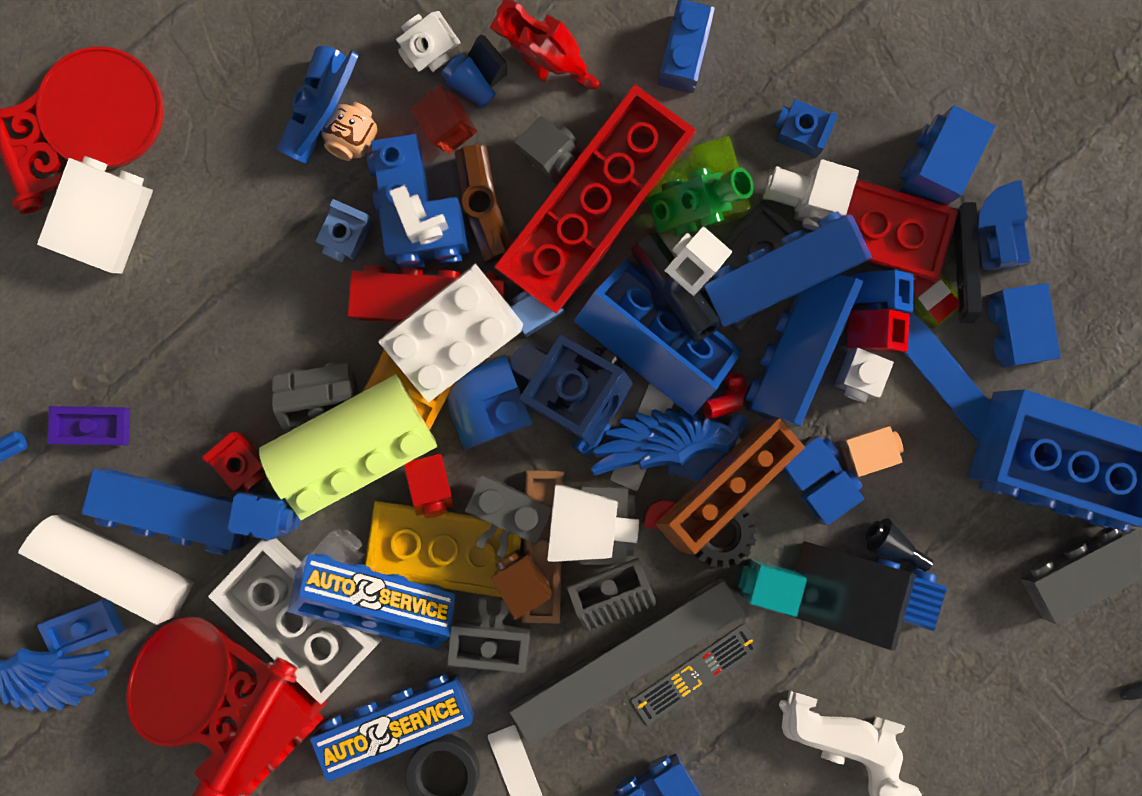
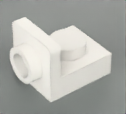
(411, 211)

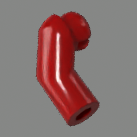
(731, 399)

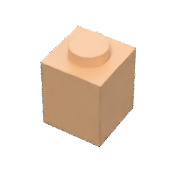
(872, 450)

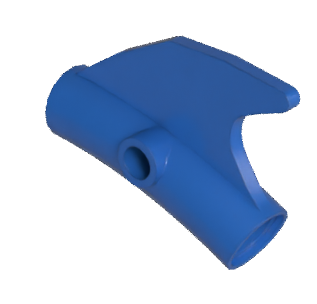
(316, 101)

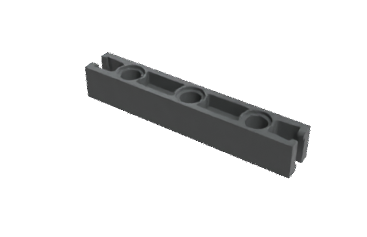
(625, 660)

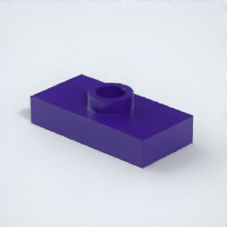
(88, 425)

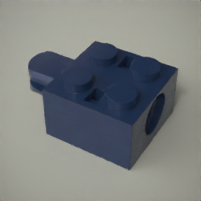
(569, 389)

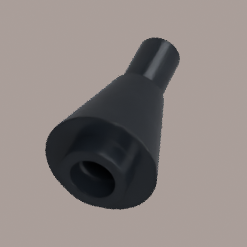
(888, 540)

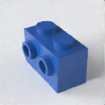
(395, 164)

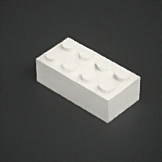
(258, 602)

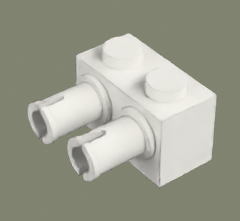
(815, 195)

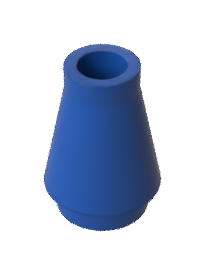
(466, 79)

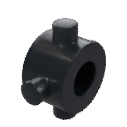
(609, 356)

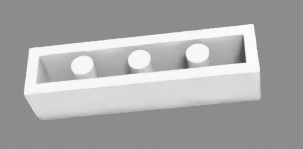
(107, 568)

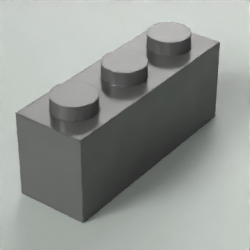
(1085, 574)

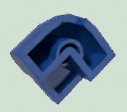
(1003, 229)
(486, 403)

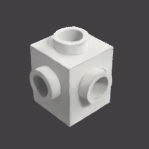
(439, 37)

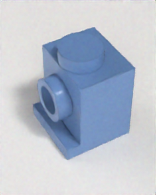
(357, 226)
(533, 313)

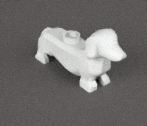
(850, 738)

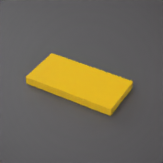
(435, 548)

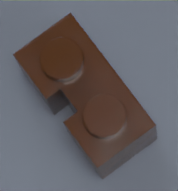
(521, 583)

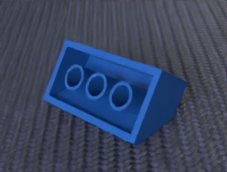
(654, 341)
(802, 350)

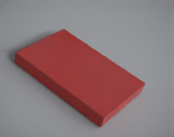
(902, 229)

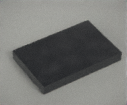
(758, 230)
(853, 595)

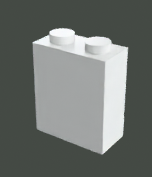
(95, 215)

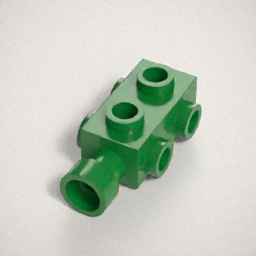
(699, 199)

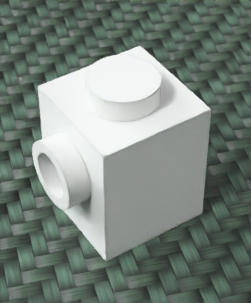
(697, 260)
(863, 375)

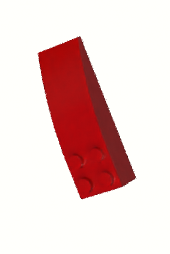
(596, 199)

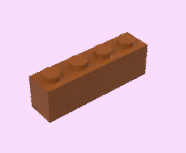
(729, 486)

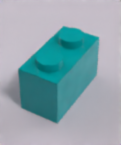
(771, 586)

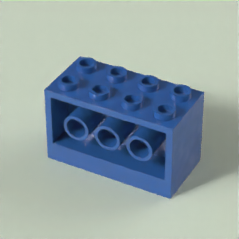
(1061, 459)

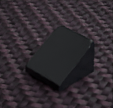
(488, 60)

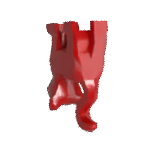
(543, 45)

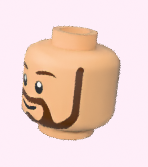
(349, 131)

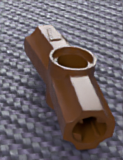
(477, 181)

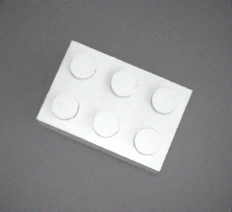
(451, 333)

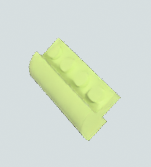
(346, 447)

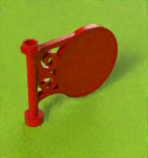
(87, 105)
(184, 691)

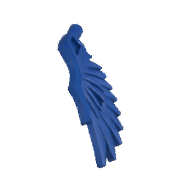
(665, 440)
(48, 678)

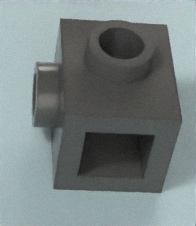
(548, 149)

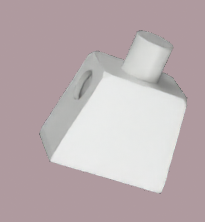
(586, 526)

